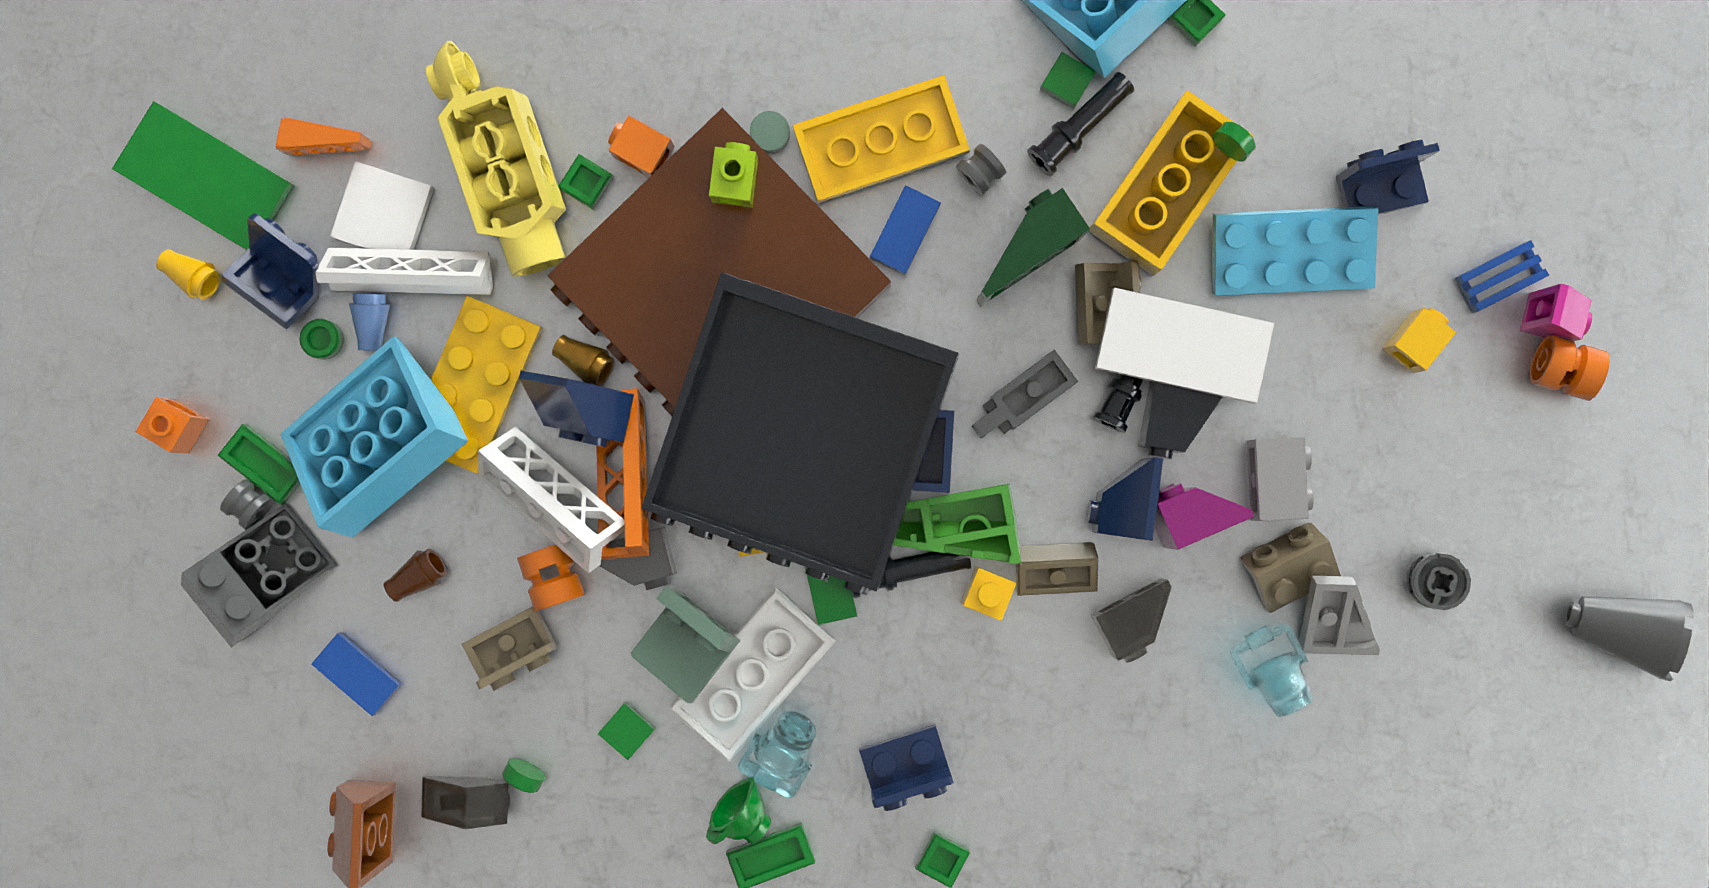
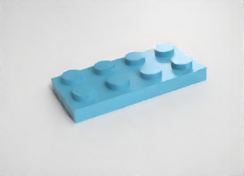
(1294, 250)

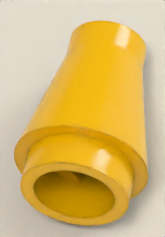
(191, 275)

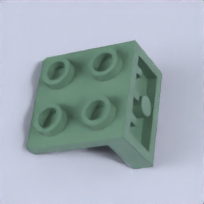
(684, 645)

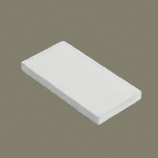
(1184, 345)
(770, 660)

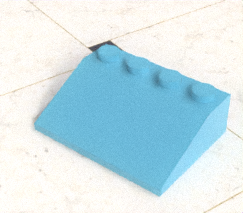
(1103, 30)
(371, 440)

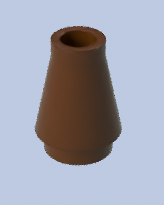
(416, 575)

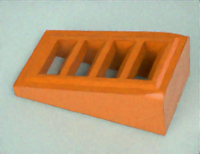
(307, 138)

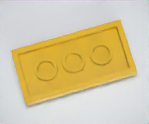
(881, 138)
(482, 372)

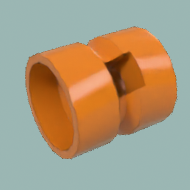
(1576, 370)
(554, 590)

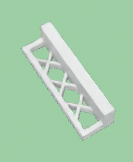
(406, 271)
(541, 508)

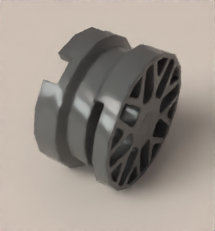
(1438, 581)

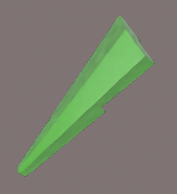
(964, 523)

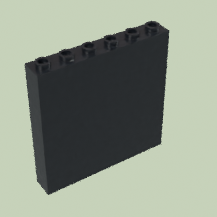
(799, 433)

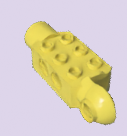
(499, 163)

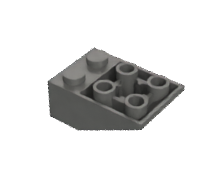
(256, 574)

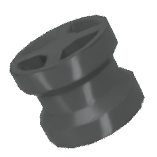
(981, 169)
(246, 504)

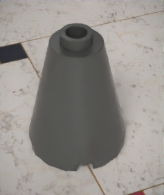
(1635, 630)

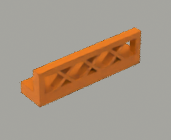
(633, 478)

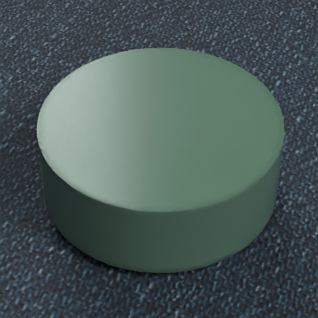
(770, 131)

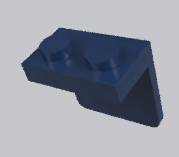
(274, 273)

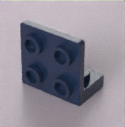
(1387, 180)
(906, 768)

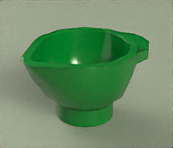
(739, 815)

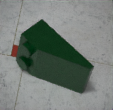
(1045, 232)

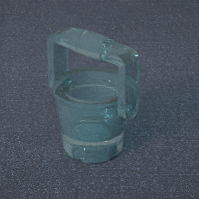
(1279, 678)
(781, 754)

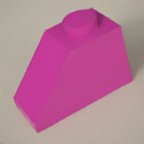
(1557, 312)

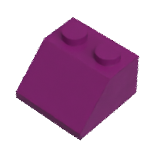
(1194, 514)

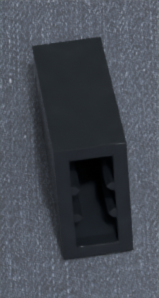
(1173, 418)

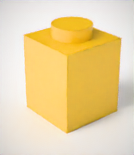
(1420, 339)
(988, 593)

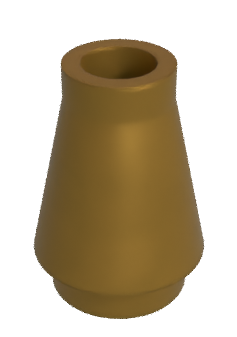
(584, 360)

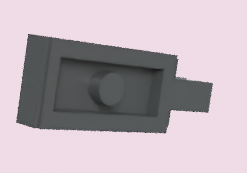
(1026, 395)

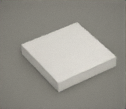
(381, 210)

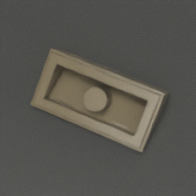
(1057, 569)

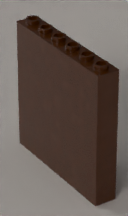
(660, 255)

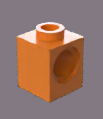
(639, 146)
(172, 425)

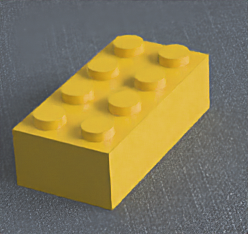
(1166, 186)

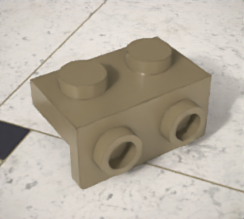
(1093, 294)
(1286, 565)
(508, 647)

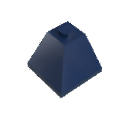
(1128, 502)

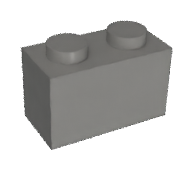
(1279, 479)

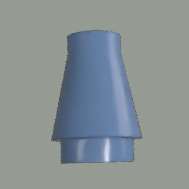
(369, 319)

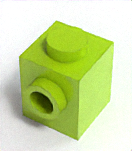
(733, 175)

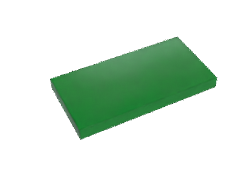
(200, 174)

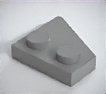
(1336, 619)

